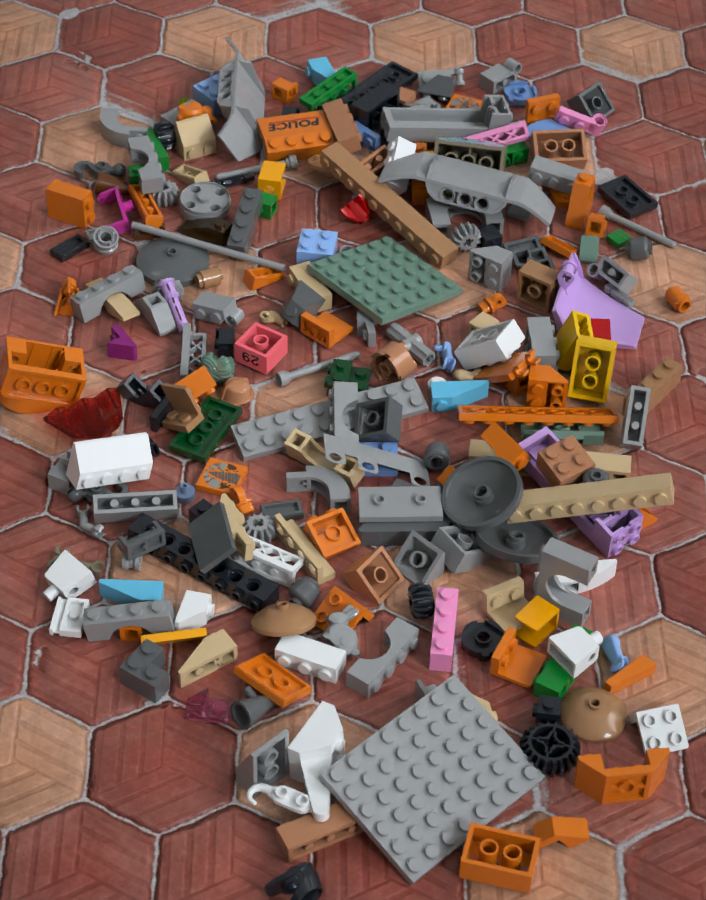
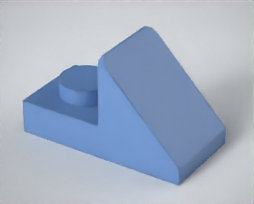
(369, 137)

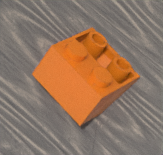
(546, 387)

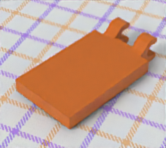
(509, 369)

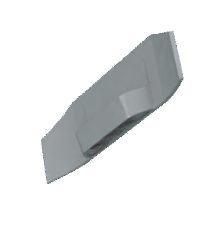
(241, 102)
(473, 180)

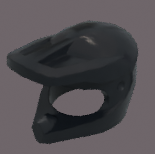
(300, 880)

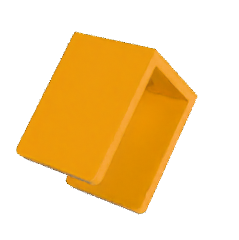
(271, 179)
(540, 621)

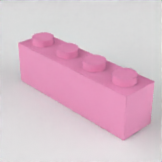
(443, 629)

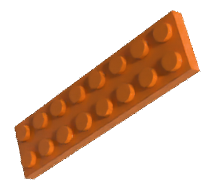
(532, 414)

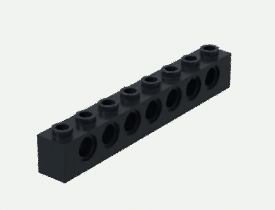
(226, 577)

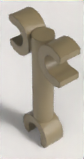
(94, 567)

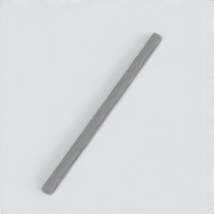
(208, 246)

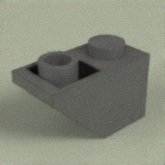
(439, 87)

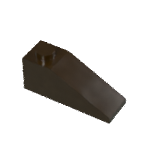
(208, 230)

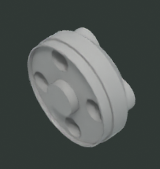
(205, 201)

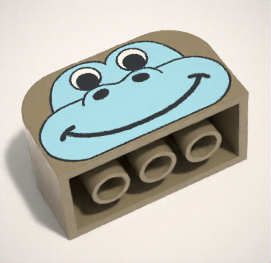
(473, 151)

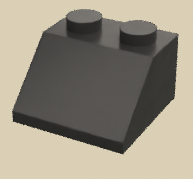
(378, 420)

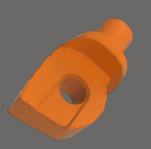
(493, 303)
(241, 502)

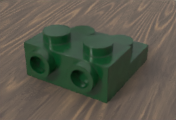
(343, 371)

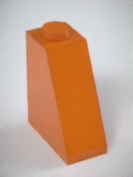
(580, 201)

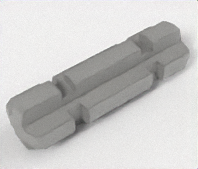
(619, 295)

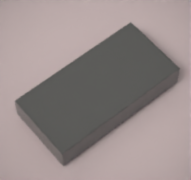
(288, 509)

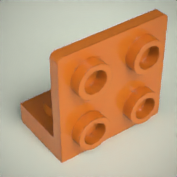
(324, 328)
(336, 602)
(515, 661)

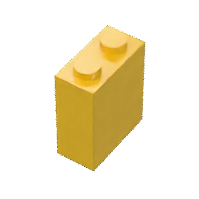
(575, 325)

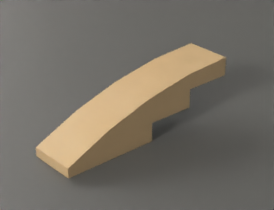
(118, 304)

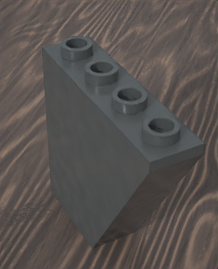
(397, 532)

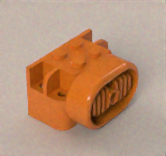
(40, 376)

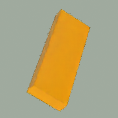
(175, 636)

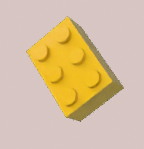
(592, 368)

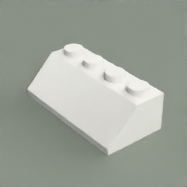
(110, 461)

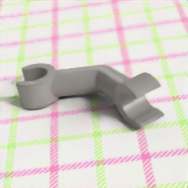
(95, 530)

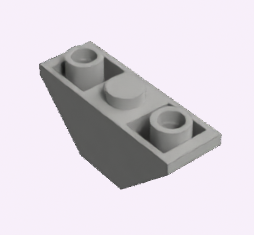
(157, 313)

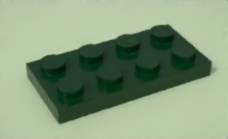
(209, 432)

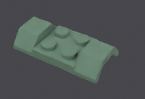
(587, 434)

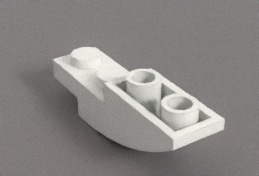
(605, 571)

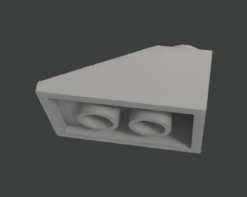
(460, 549)
(265, 764)

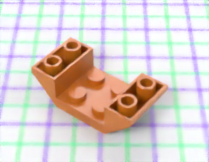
(621, 783)

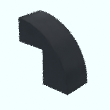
(138, 393)

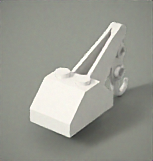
(309, 754)

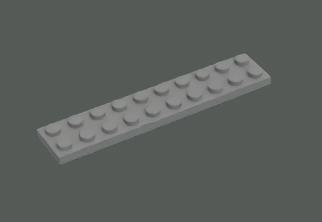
(268, 434)

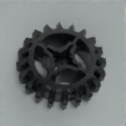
(562, 754)

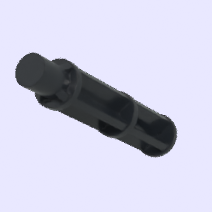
(235, 180)

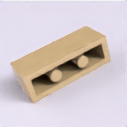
(299, 272)

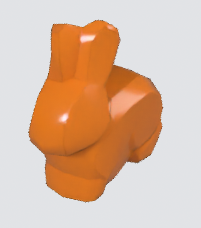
(195, 109)

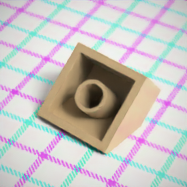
(195, 137)

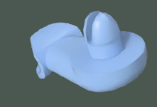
(446, 354)
(612, 650)

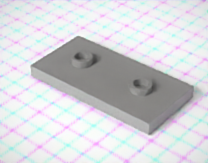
(400, 504)

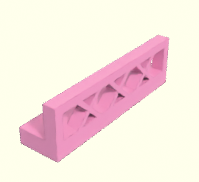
(507, 134)

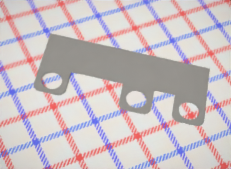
(374, 456)

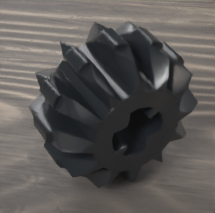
(166, 134)
(421, 600)

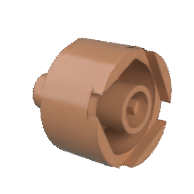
(393, 362)

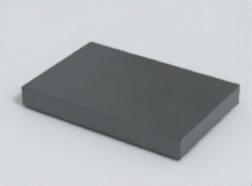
(212, 537)

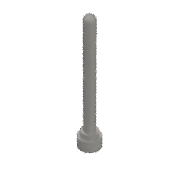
(291, 162)
(605, 210)
(284, 377)

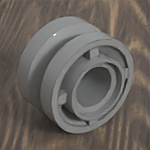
(103, 247)

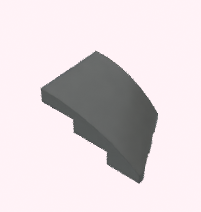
(528, 249)

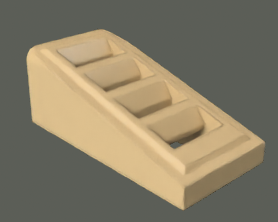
(191, 175)

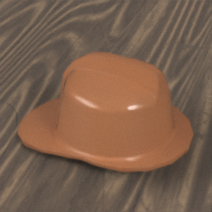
(235, 391)

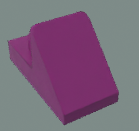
(121, 345)

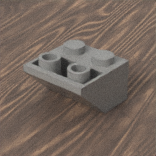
(490, 267)

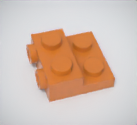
(331, 533)

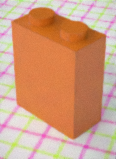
(70, 203)

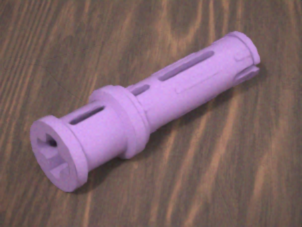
(170, 297)

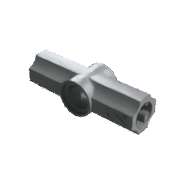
(414, 343)

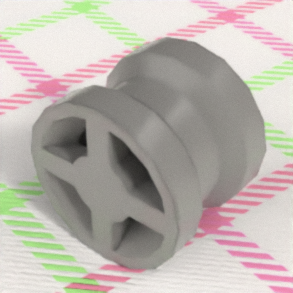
(135, 563)

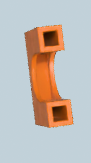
(503, 446)

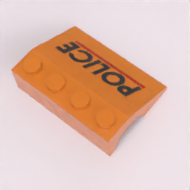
(295, 134)

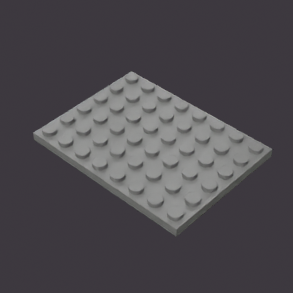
(431, 777)

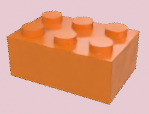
(499, 857)

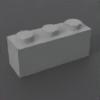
(553, 174)
(635, 417)

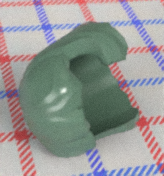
(220, 369)

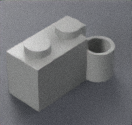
(497, 77)
(613, 273)
(217, 308)

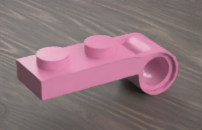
(579, 121)

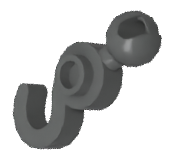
(118, 169)
(76, 495)

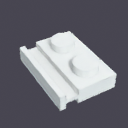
(68, 617)

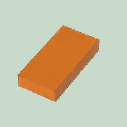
(558, 245)

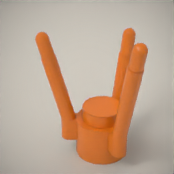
(68, 286)

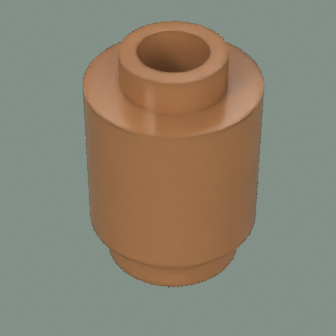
(208, 277)

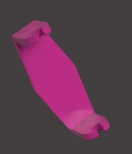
(112, 195)

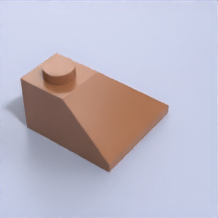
(374, 575)

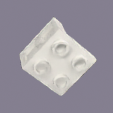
(661, 728)

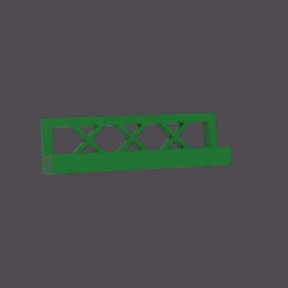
(329, 89)

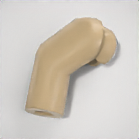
(273, 317)
(464, 375)

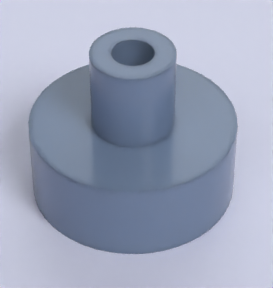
(185, 493)

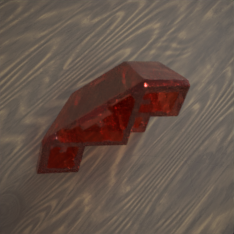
(89, 416)

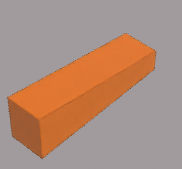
(632, 673)

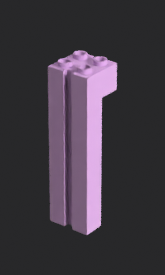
(605, 530)

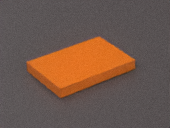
(272, 680)

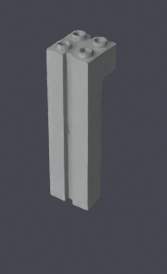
(430, 123)

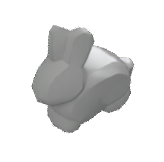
(339, 633)

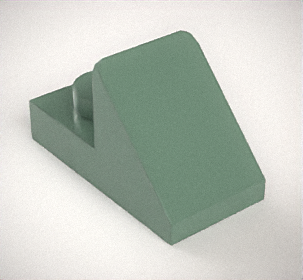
(588, 249)

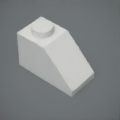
(194, 610)

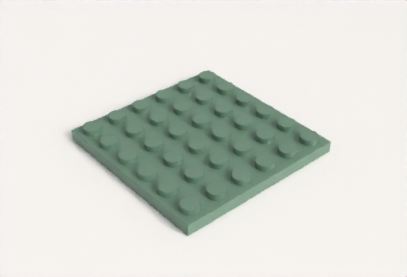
(384, 280)

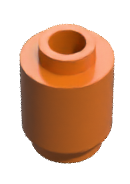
(678, 299)

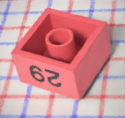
(261, 348)

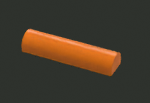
(146, 206)

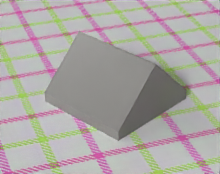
(420, 559)

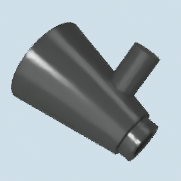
(250, 710)

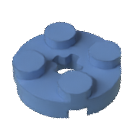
(518, 92)

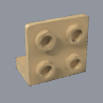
(504, 602)

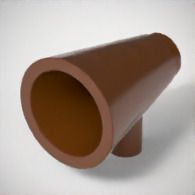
(107, 182)

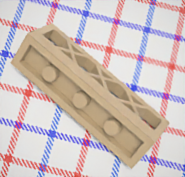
(300, 545)

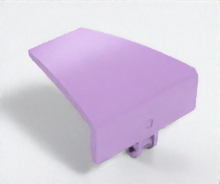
(584, 297)

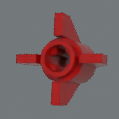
(356, 210)

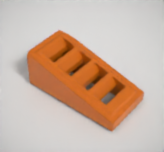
(260, 277)

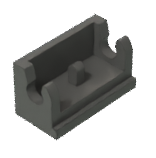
(143, 542)

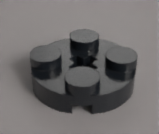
(481, 649)

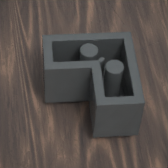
(144, 672)

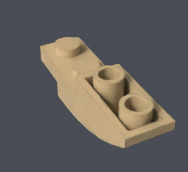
(244, 544)

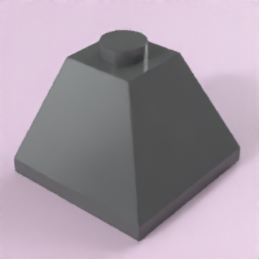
(592, 101)
(300, 300)

